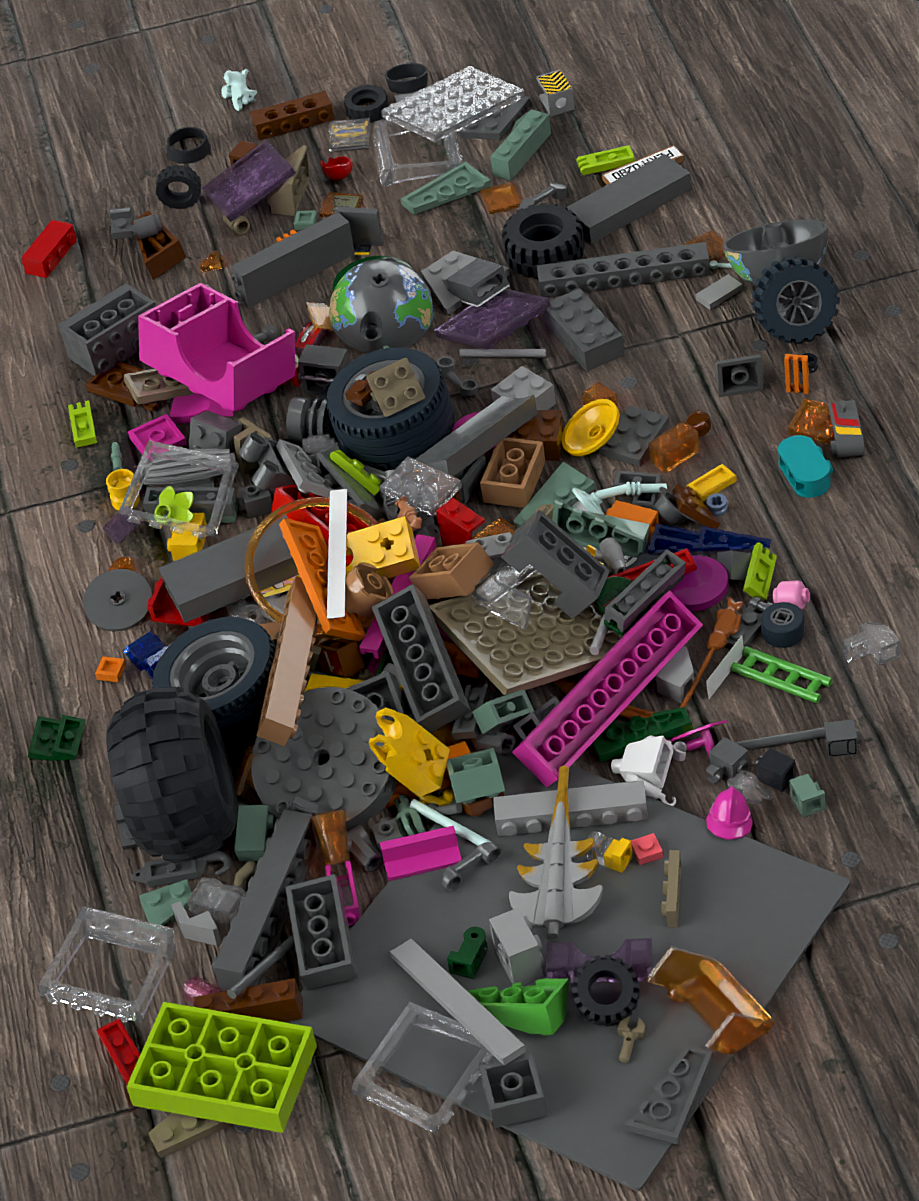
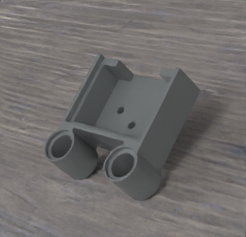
(272, 468)

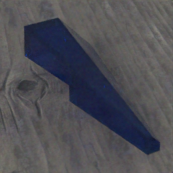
(707, 540)

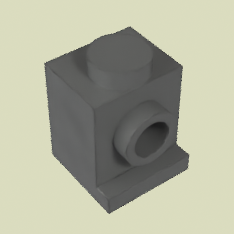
(385, 830)

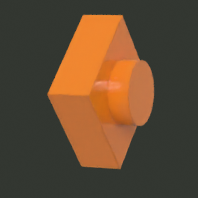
(110, 669)

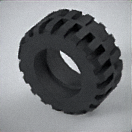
(525, 236)

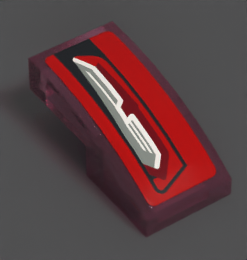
(309, 336)

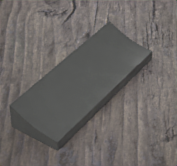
(479, 434)

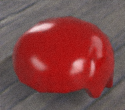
(337, 168)

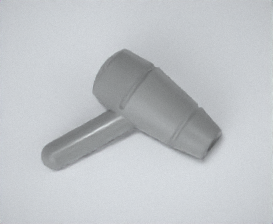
(612, 554)

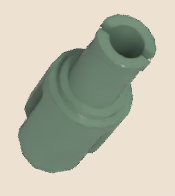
(407, 819)

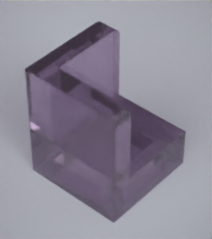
(119, 527)

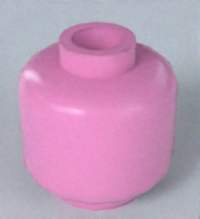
(791, 592)

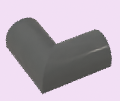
(644, 500)

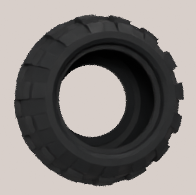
(172, 774)

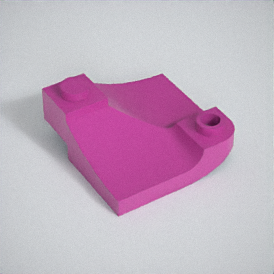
(189, 406)

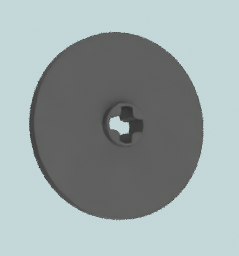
(106, 589)

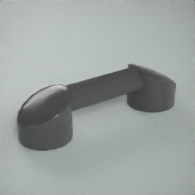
(555, 190)
(467, 387)
(487, 851)

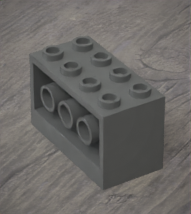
(105, 330)

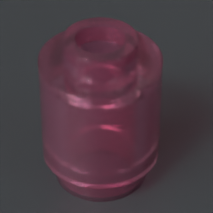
(196, 987)

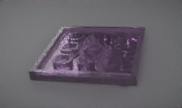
(248, 180)
(493, 320)

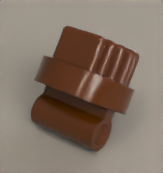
(699, 421)

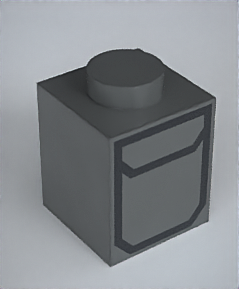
(842, 738)

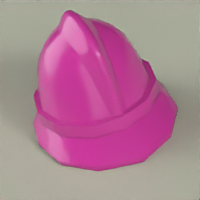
(729, 815)

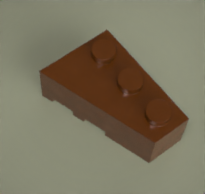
(160, 250)

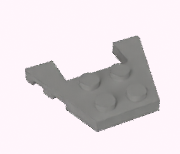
(435, 277)

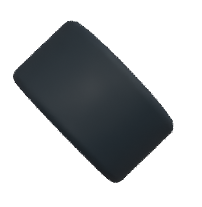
(782, 624)

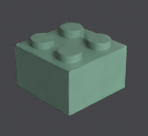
(475, 776)

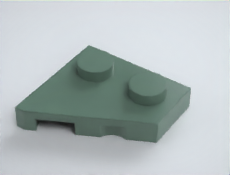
(158, 902)

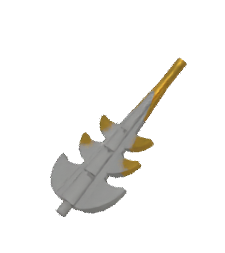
(556, 898)

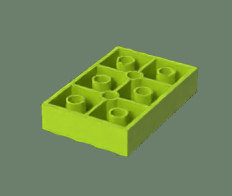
(222, 1067)

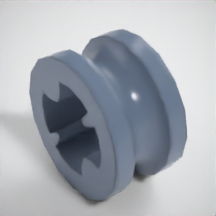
(717, 510)

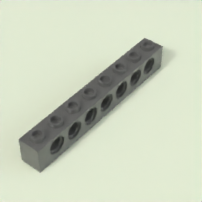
(624, 269)

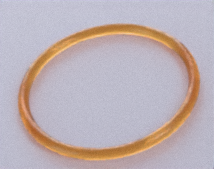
(262, 528)

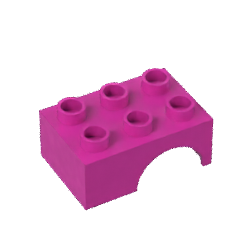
(210, 350)

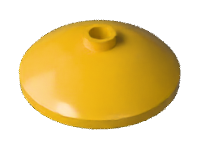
(590, 427)

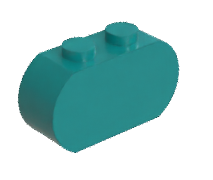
(804, 466)

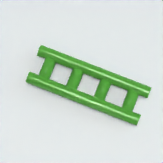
(788, 685)

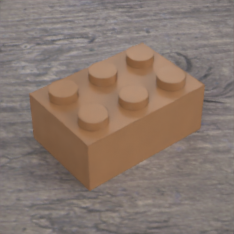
(513, 472)
(452, 571)

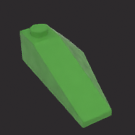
(527, 1008)

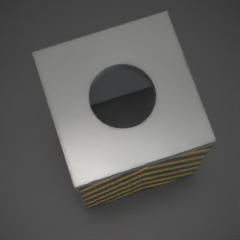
(558, 93)

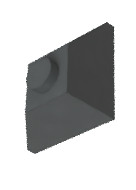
(739, 375)

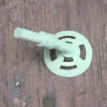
(593, 501)

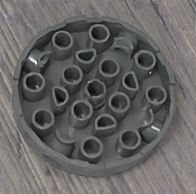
(335, 728)

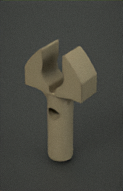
(629, 1037)

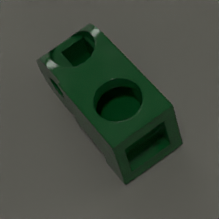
(470, 955)

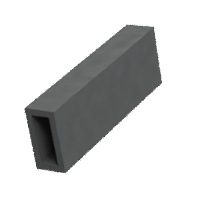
(630, 197)
(292, 260)

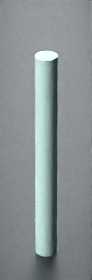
(446, 822)

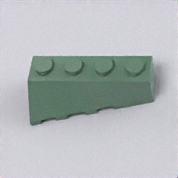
(524, 140)
(593, 528)

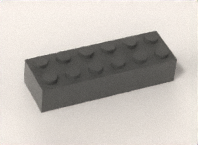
(421, 659)

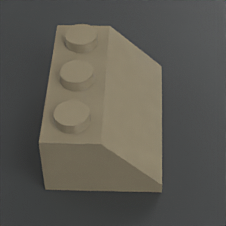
(288, 196)

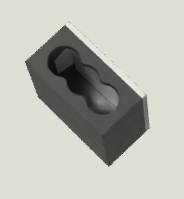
(478, 282)

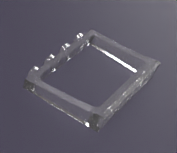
(392, 173)
(154, 450)
(119, 931)
(411, 1016)

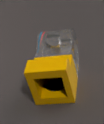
(610, 852)

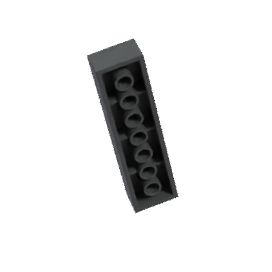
(265, 906)

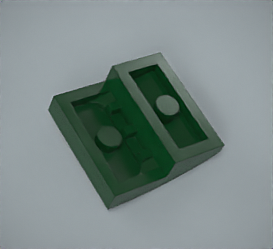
(56, 738)

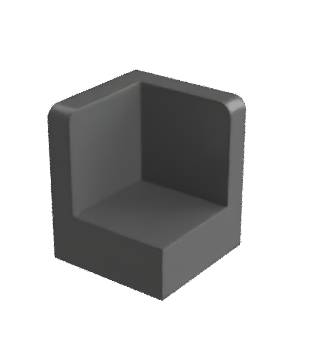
(735, 563)

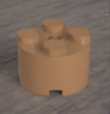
(365, 589)

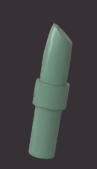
(116, 456)

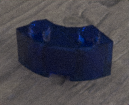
(146, 652)

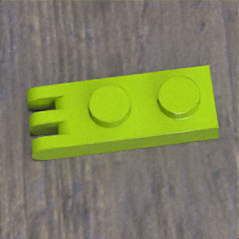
(605, 160)
(82, 424)
(355, 470)
(760, 572)

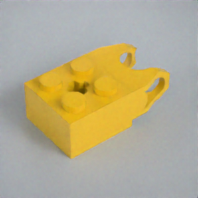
(386, 546)
(410, 752)

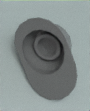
(668, 509)

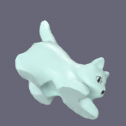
(237, 89)

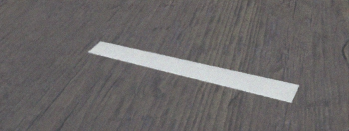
(337, 554)

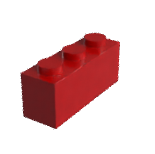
(49, 248)

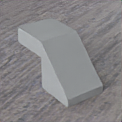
(197, 928)

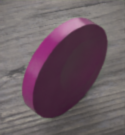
(704, 586)

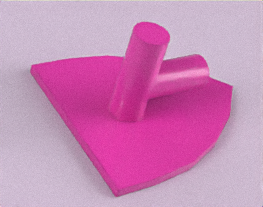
(705, 739)

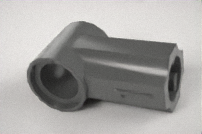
(363, 850)

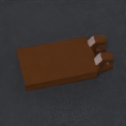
(113, 386)

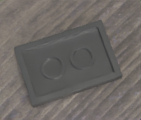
(633, 435)

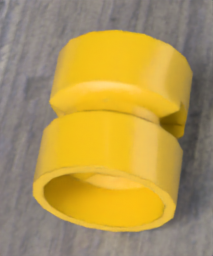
(117, 485)

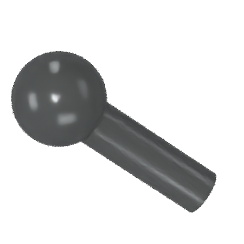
(269, 332)
(445, 810)

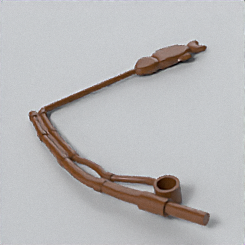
(726, 625)

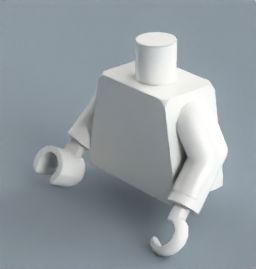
(649, 762)

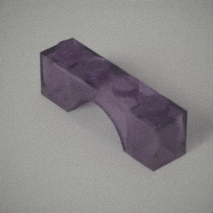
(565, 959)

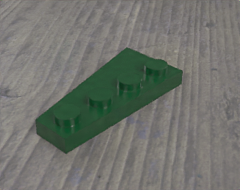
(617, 736)

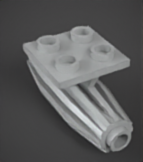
(184, 475)

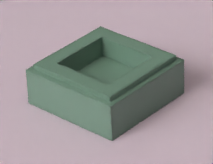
(305, 219)

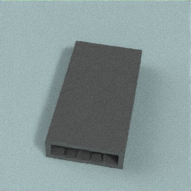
(217, 573)

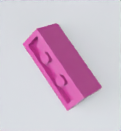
(420, 853)

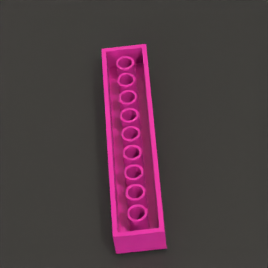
(607, 688)

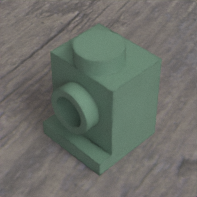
(807, 795)

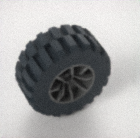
(795, 300)

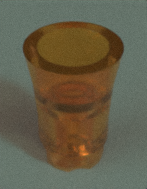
(332, 835)

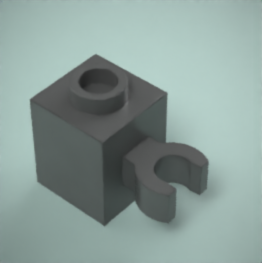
(726, 760)

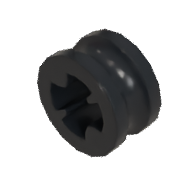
(812, 360)

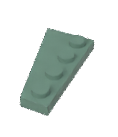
(448, 187)
(557, 488)

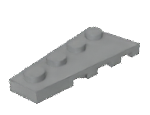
(303, 472)

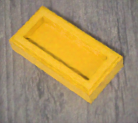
(713, 482)

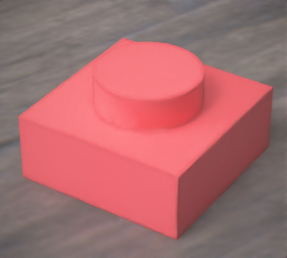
(646, 849)

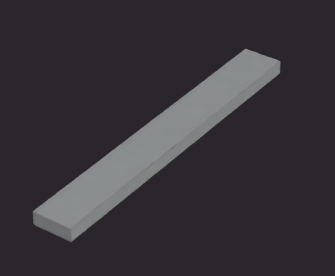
(458, 1002)

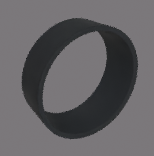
(405, 71)
(187, 156)

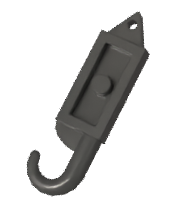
(166, 872)

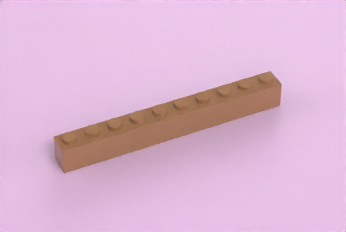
(289, 667)

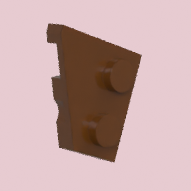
(692, 506)

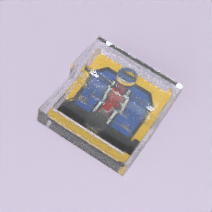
(349, 134)

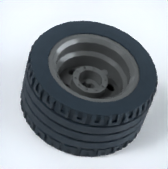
(391, 439)
(226, 666)

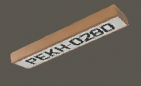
(672, 152)

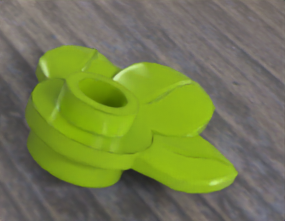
(176, 504)

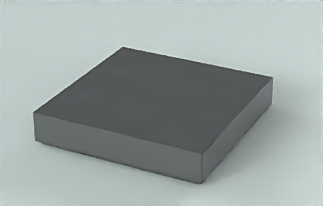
(364, 225)

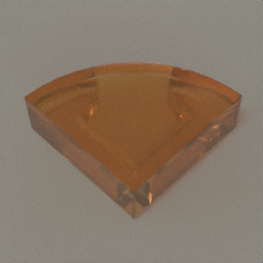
(211, 263)

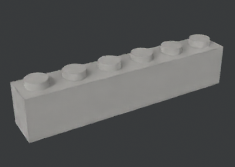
(586, 808)

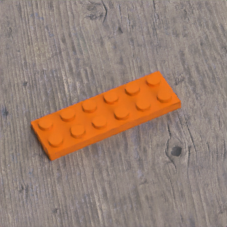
(311, 558)

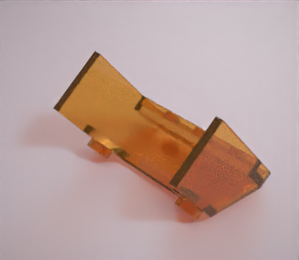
(714, 996)

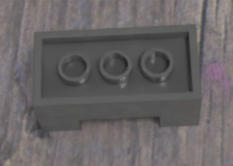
(558, 560)

